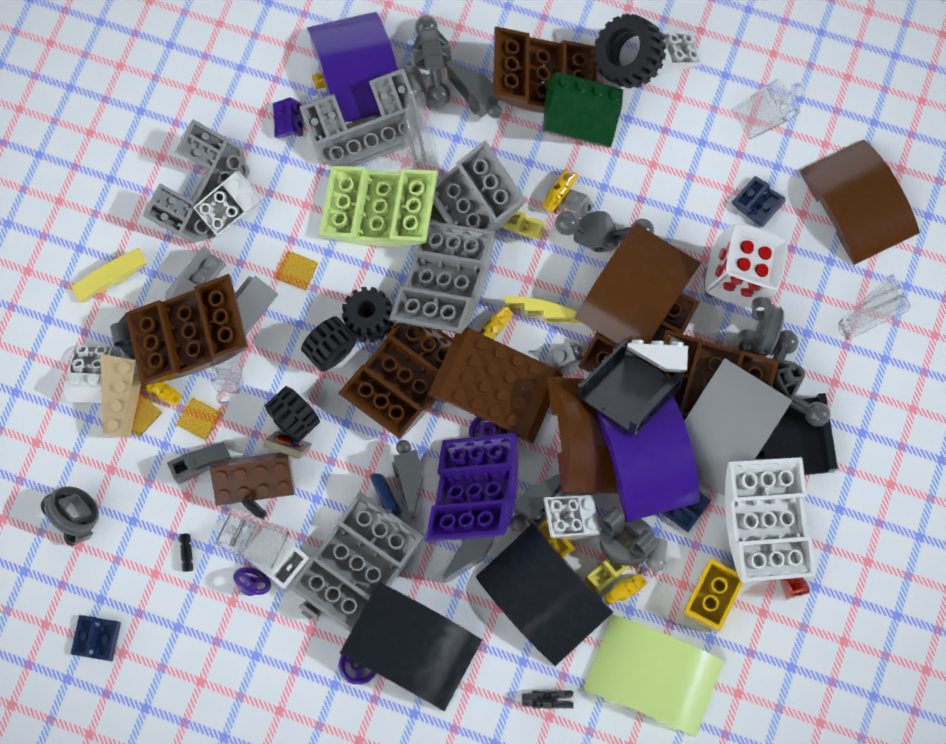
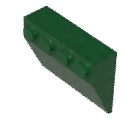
(582, 109)

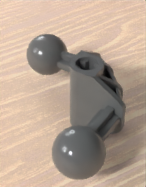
(431, 53)
(595, 229)
(789, 378)

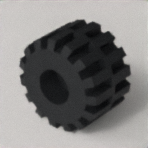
(360, 307)
(328, 343)
(292, 413)

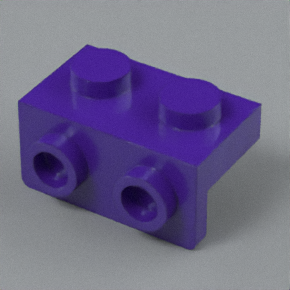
(287, 118)

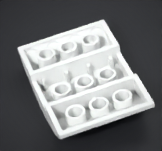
(768, 519)

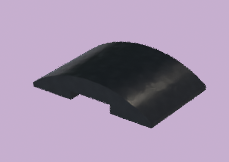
(543, 595)
(411, 646)

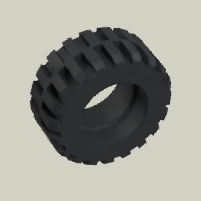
(611, 42)

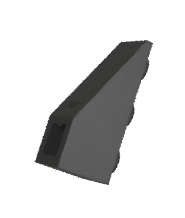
(197, 462)

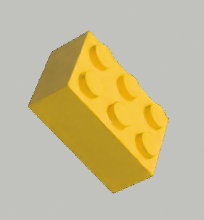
(713, 596)

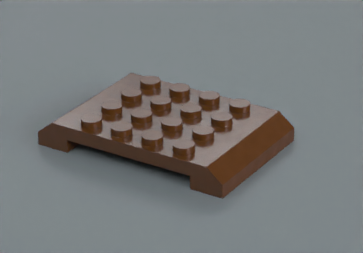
(494, 383)

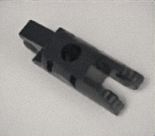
(538, 699)

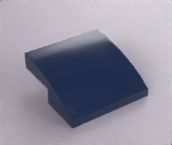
(758, 201)
(385, 493)
(687, 516)
(95, 638)

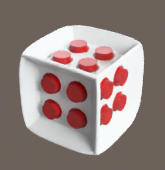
(745, 265)

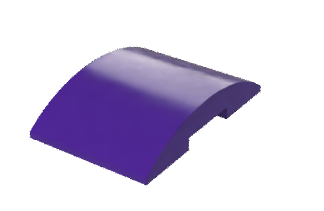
(349, 57)
(655, 465)
(475, 488)

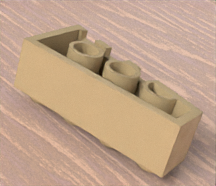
(119, 394)

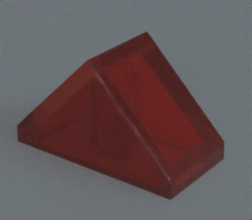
(794, 588)

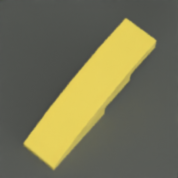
(525, 226)
(109, 274)
(536, 307)
(606, 573)

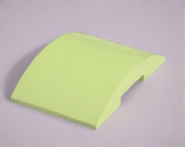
(378, 206)
(654, 674)

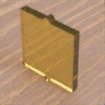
(296, 270)
(145, 415)
(199, 418)

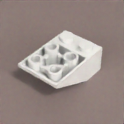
(680, 52)
(228, 203)
(666, 357)
(84, 374)
(572, 517)
(286, 567)

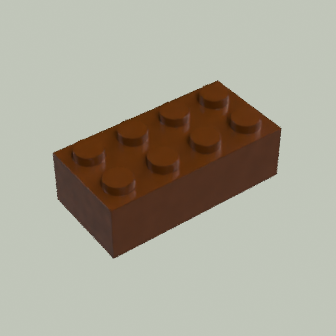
(252, 476)

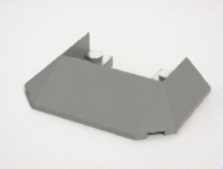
(363, 141)
(219, 158)
(252, 296)

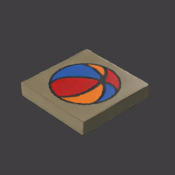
(285, 444)

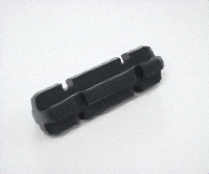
(254, 507)
(186, 552)

